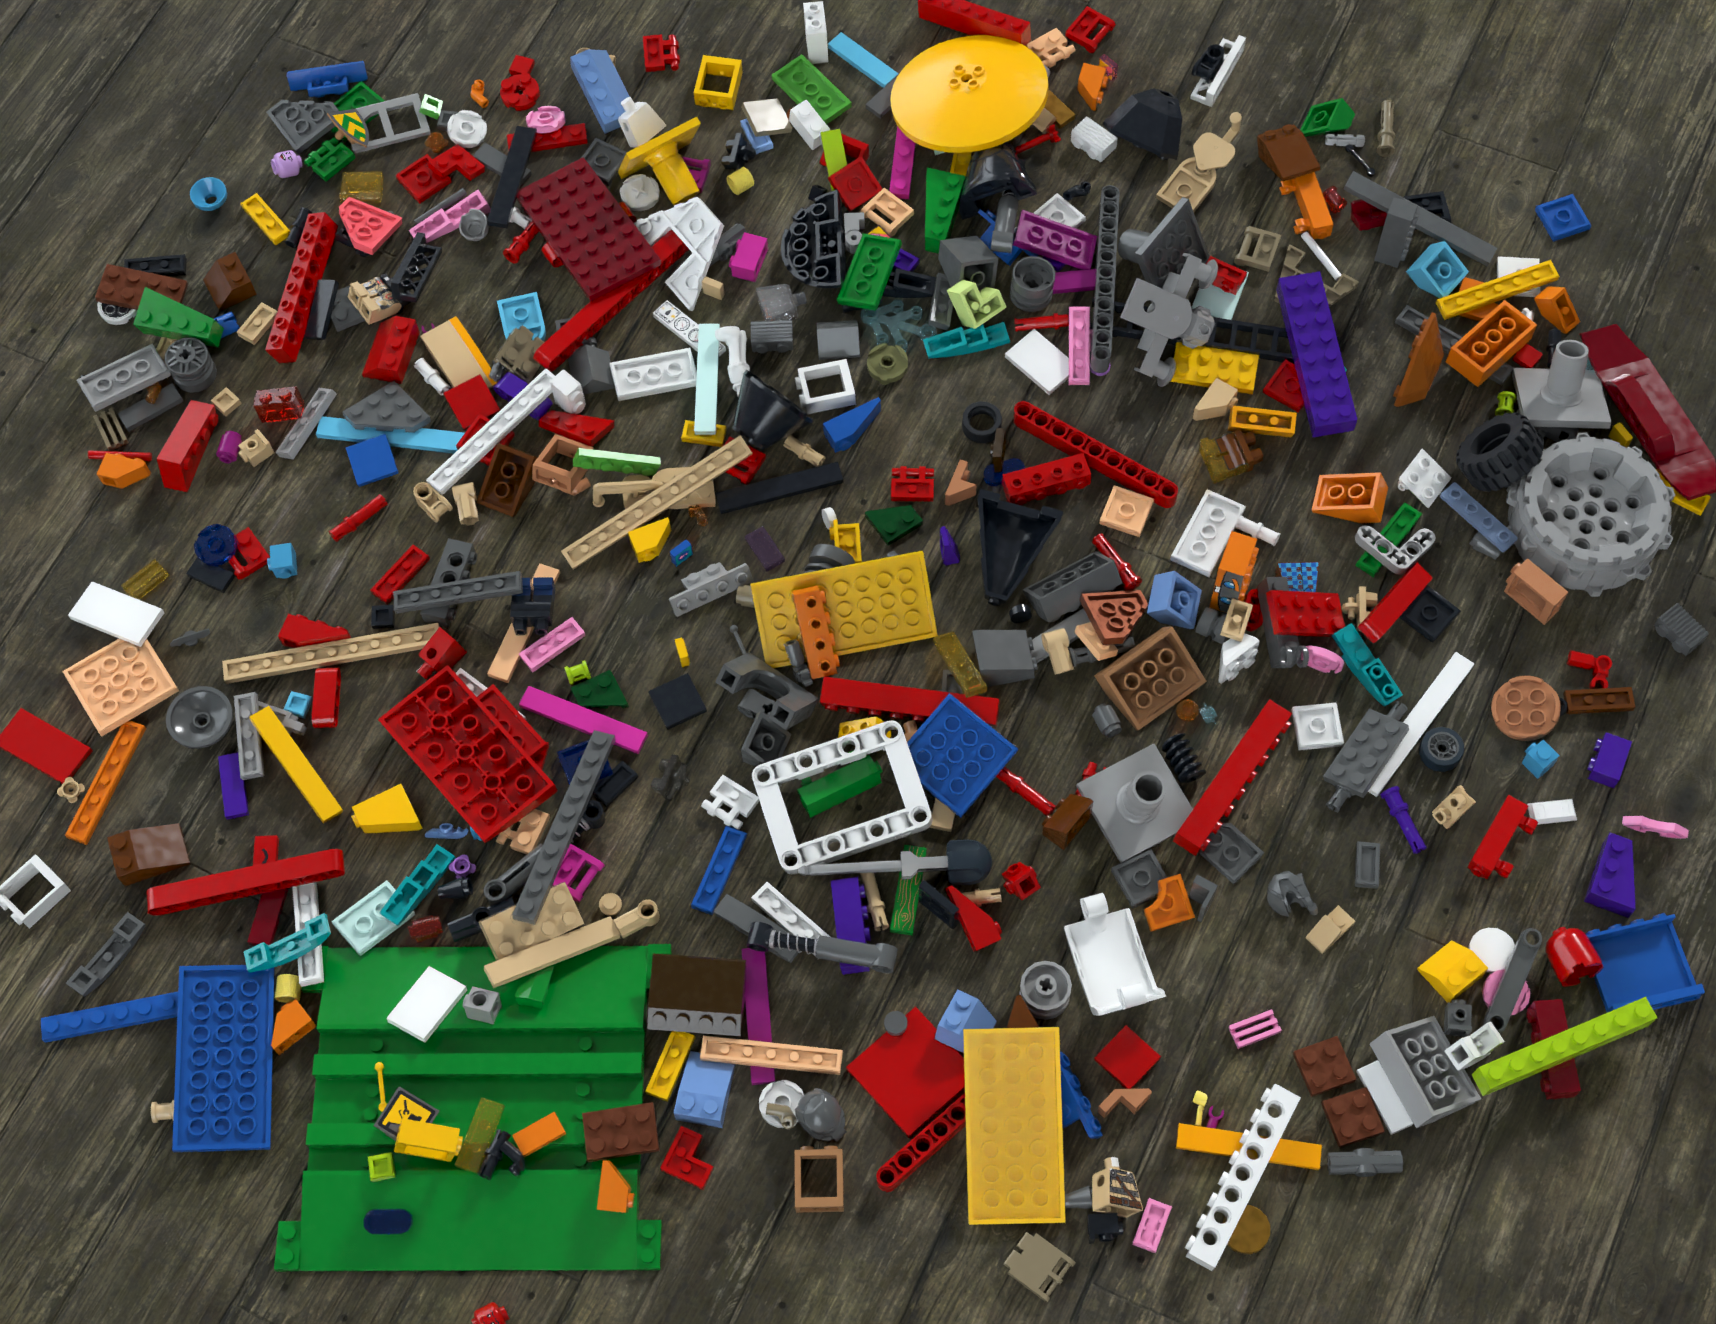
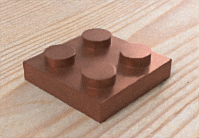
(1324, 1066)
(1352, 1117)

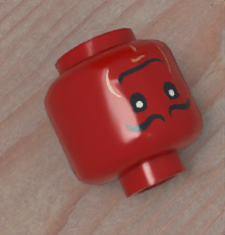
(490, 1315)

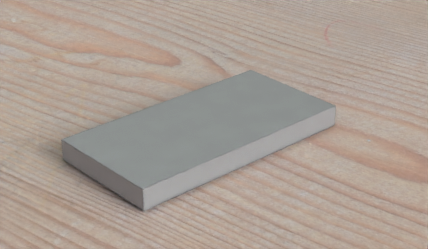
(123, 377)

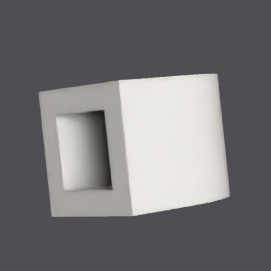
(1474, 1047)

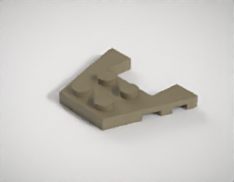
(1341, 288)

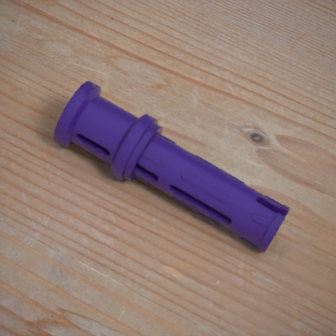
(1400, 811)

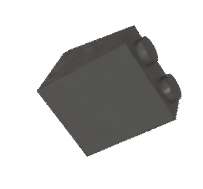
(968, 260)
(1004, 656)

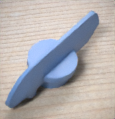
(446, 831)

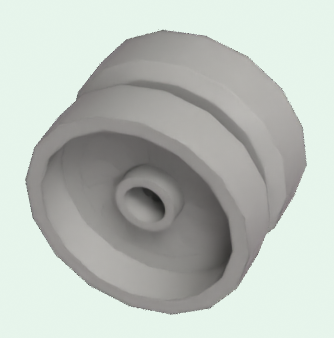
(1052, 978)

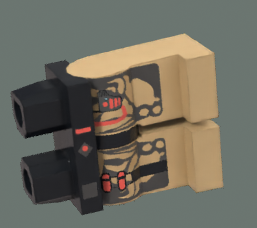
(376, 298)

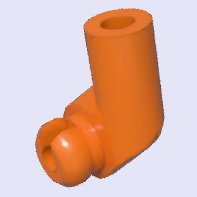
(477, 92)

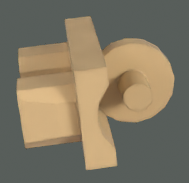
(1363, 600)
(1453, 807)

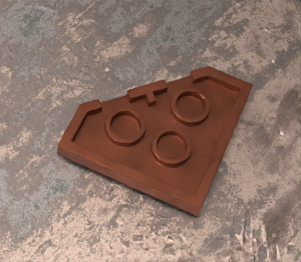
(1114, 613)

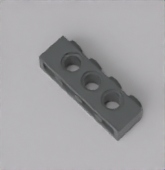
(453, 553)

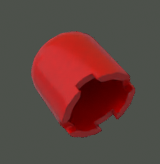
(1572, 956)

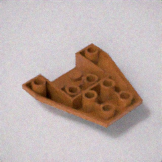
(1424, 364)

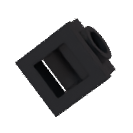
(1104, 1227)

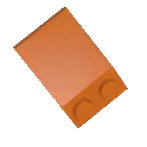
(1351, 496)

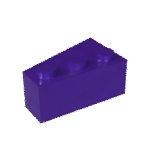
(1613, 877)

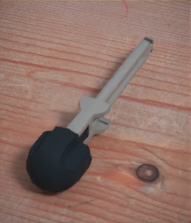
(965, 863)

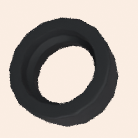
(981, 408)

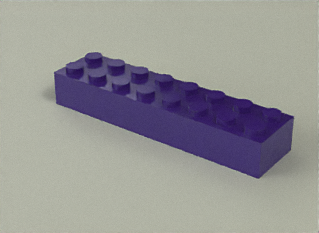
(1316, 354)

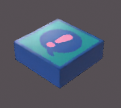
(681, 552)

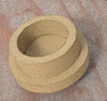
(610, 904)

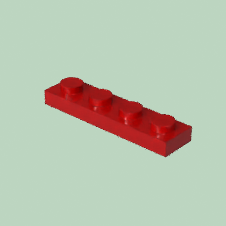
(563, 137)

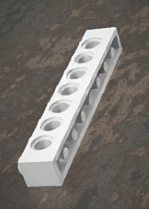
(1285, 1103)

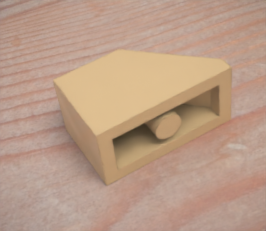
(1216, 401)

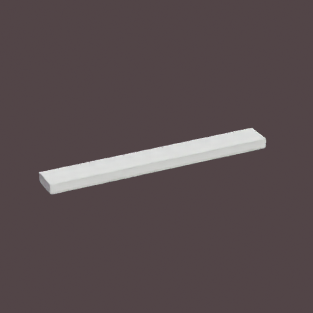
(491, 433)
(1424, 715)

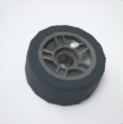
(1449, 742)

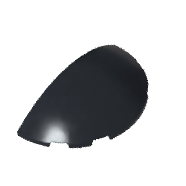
(816, 243)

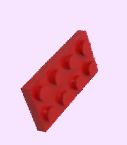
(1305, 613)

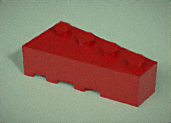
(186, 445)

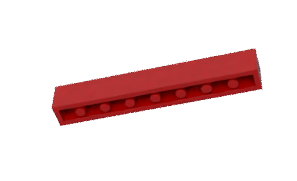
(898, 700)
(1232, 777)

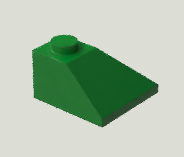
(1328, 118)

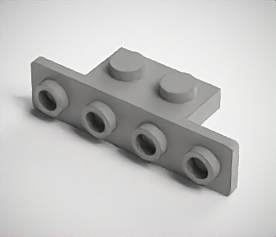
(708, 586)

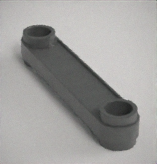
(1513, 979)

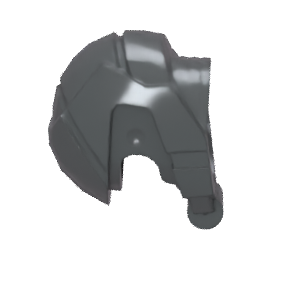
(1287, 889)
(820, 1112)

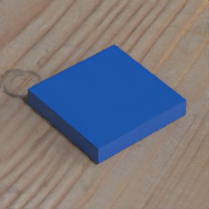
(1563, 217)
(372, 460)

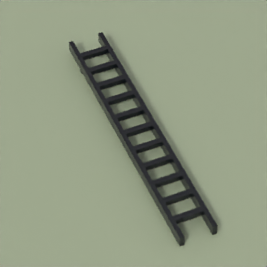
(1223, 323)

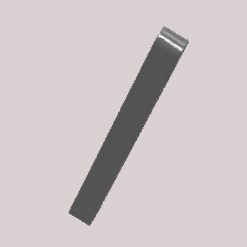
(1105, 279)

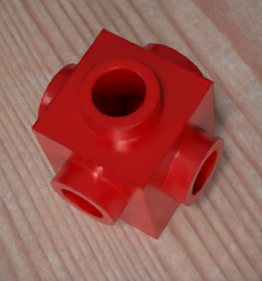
(1020, 880)

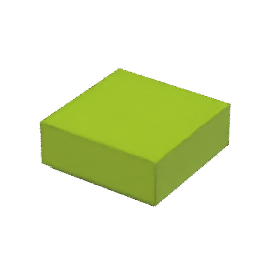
(381, 1167)

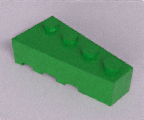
(942, 206)

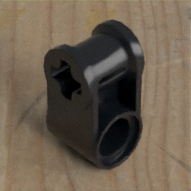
(1207, 65)

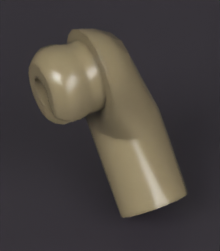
(784, 1114)

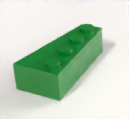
(170, 319)

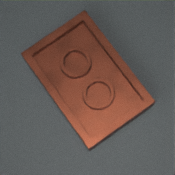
(620, 1132)

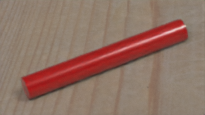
(101, 454)

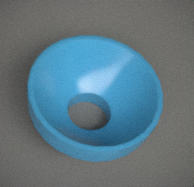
(208, 188)

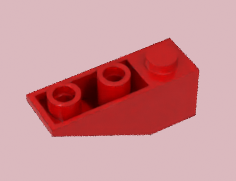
(301, 632)

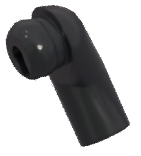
(1077, 191)
(516, 1157)

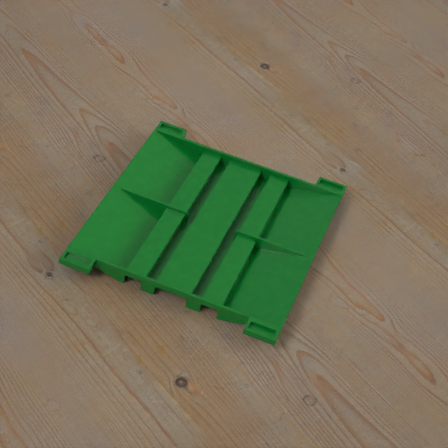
(565, 1058)

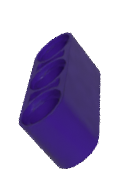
(511, 386)

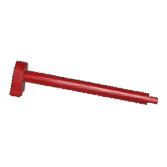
(1051, 134)

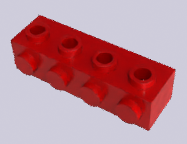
(1046, 479)

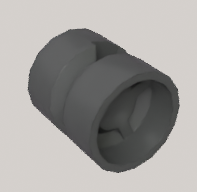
(1211, 624)

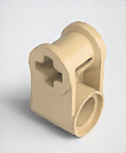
(434, 503)

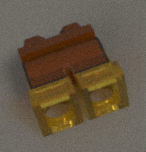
(1229, 454)

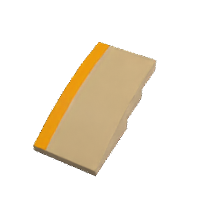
(456, 353)

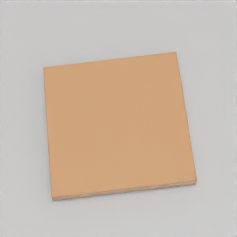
(119, 683)

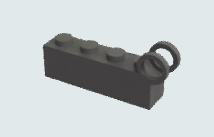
(1282, 649)

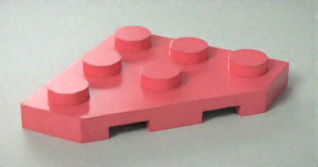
(367, 224)

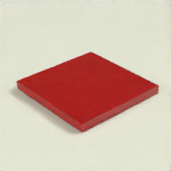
(910, 1073)

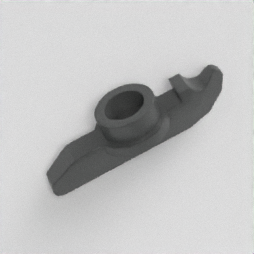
(190, 638)

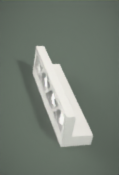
(1222, 75)

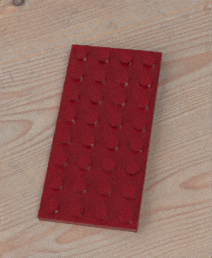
(587, 229)

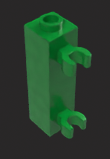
(839, 785)

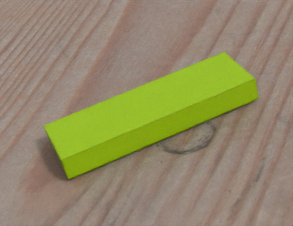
(833, 151)

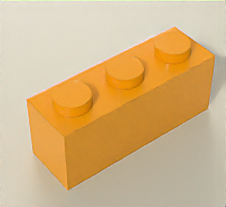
(1262, 421)

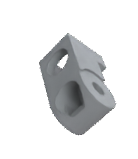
(852, 224)

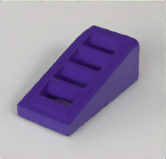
(948, 548)

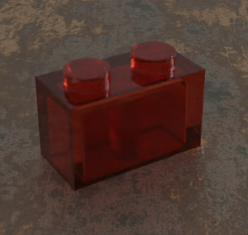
(278, 404)

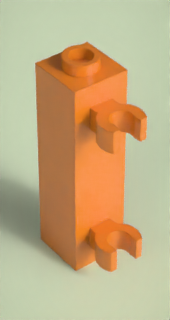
(1312, 206)

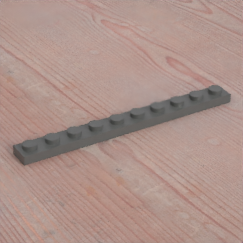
(563, 828)

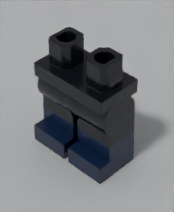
(534, 606)

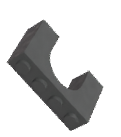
(748, 671)

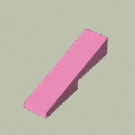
(447, 221)

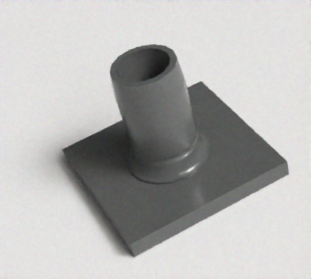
(1163, 248)

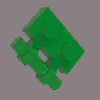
(332, 162)

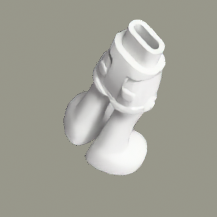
(736, 342)

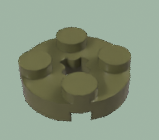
(890, 373)

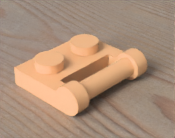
(891, 207)

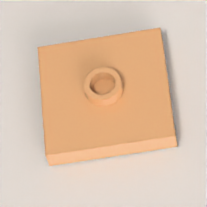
(1126, 511)

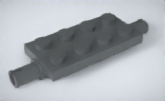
(1365, 754)

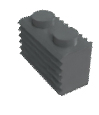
(771, 336)
(1681, 629)

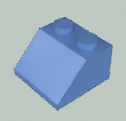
(1174, 600)
(961, 1014)

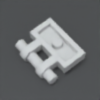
(733, 796)

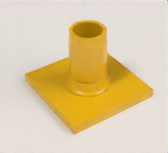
(666, 162)

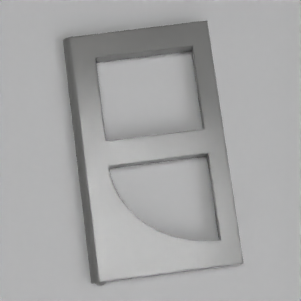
(381, 109)

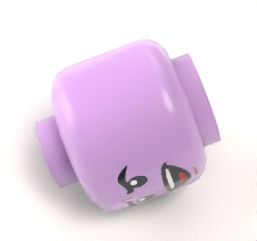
(286, 164)

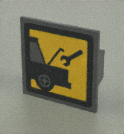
(404, 1106)

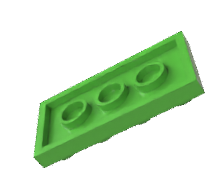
(804, 81)

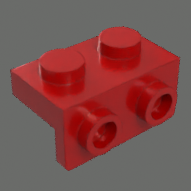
(1228, 277)

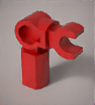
(1600, 666)

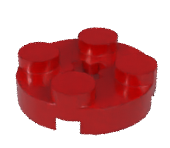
(519, 82)

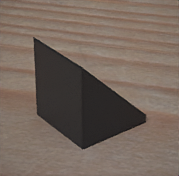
(816, 191)

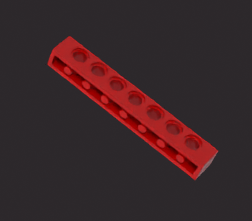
(301, 287)

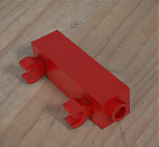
(1497, 837)

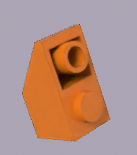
(1090, 84)
(121, 471)

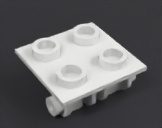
(1424, 478)

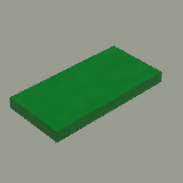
(869, 272)

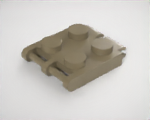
(519, 353)
(1038, 1265)

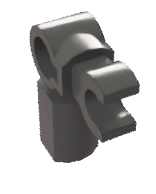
(796, 659)

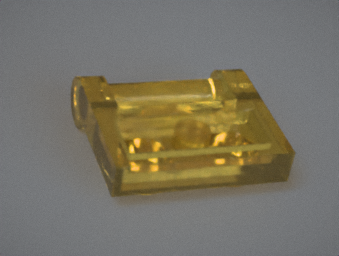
(362, 182)

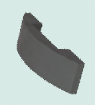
(108, 957)

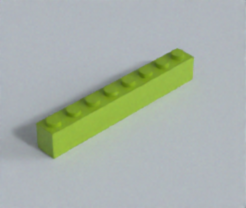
(1564, 1046)

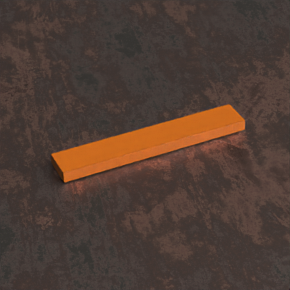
(105, 782)

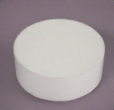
(828, 516)

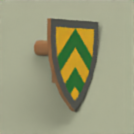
(351, 125)

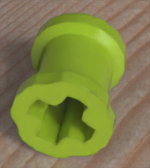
(1502, 402)
(577, 672)

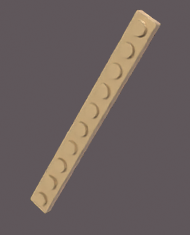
(656, 502)
(327, 653)

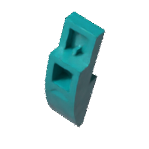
(1365, 667)

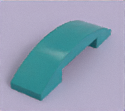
(289, 948)

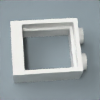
(815, 32)
(829, 401)
(23, 876)

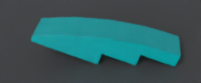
(965, 342)
(417, 885)

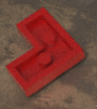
(456, 159)
(681, 1161)

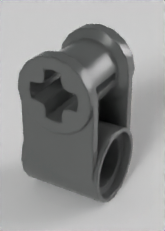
(755, 702)

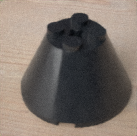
(766, 413)

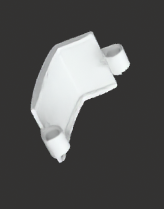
(1110, 958)

